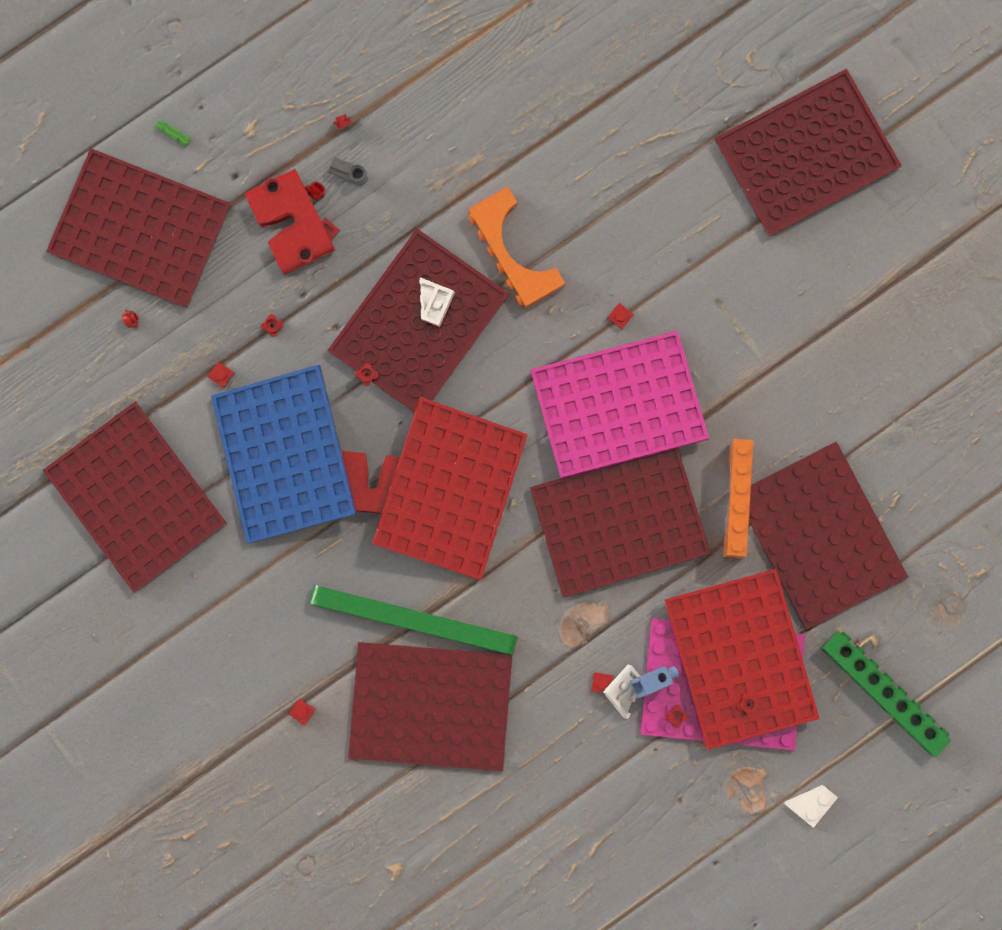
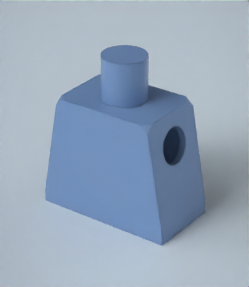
(649, 682)

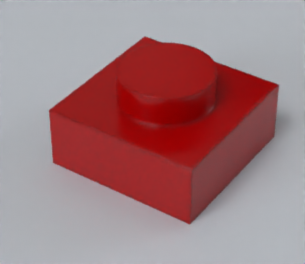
(331, 229)
(620, 316)
(221, 375)
(601, 682)
(302, 712)

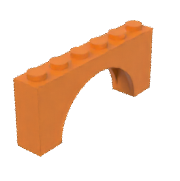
(528, 284)
(739, 501)

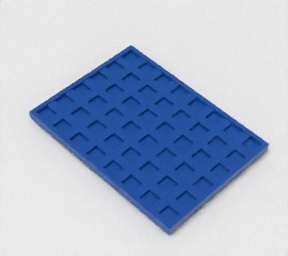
(283, 454)

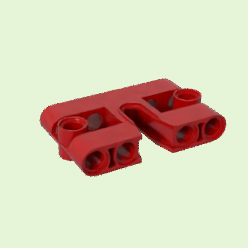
(290, 202)
(366, 498)

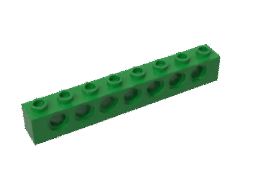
(903, 719)

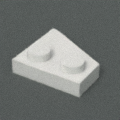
(434, 302)
(621, 691)
(812, 804)

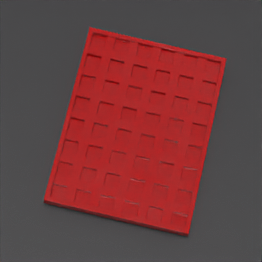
(449, 488)
(738, 643)

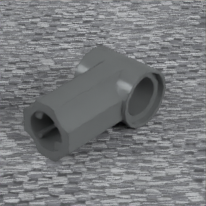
(347, 170)

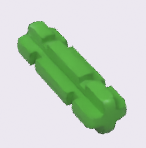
(173, 133)

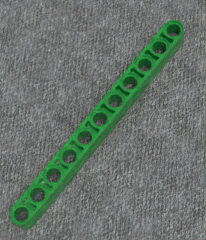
(413, 620)

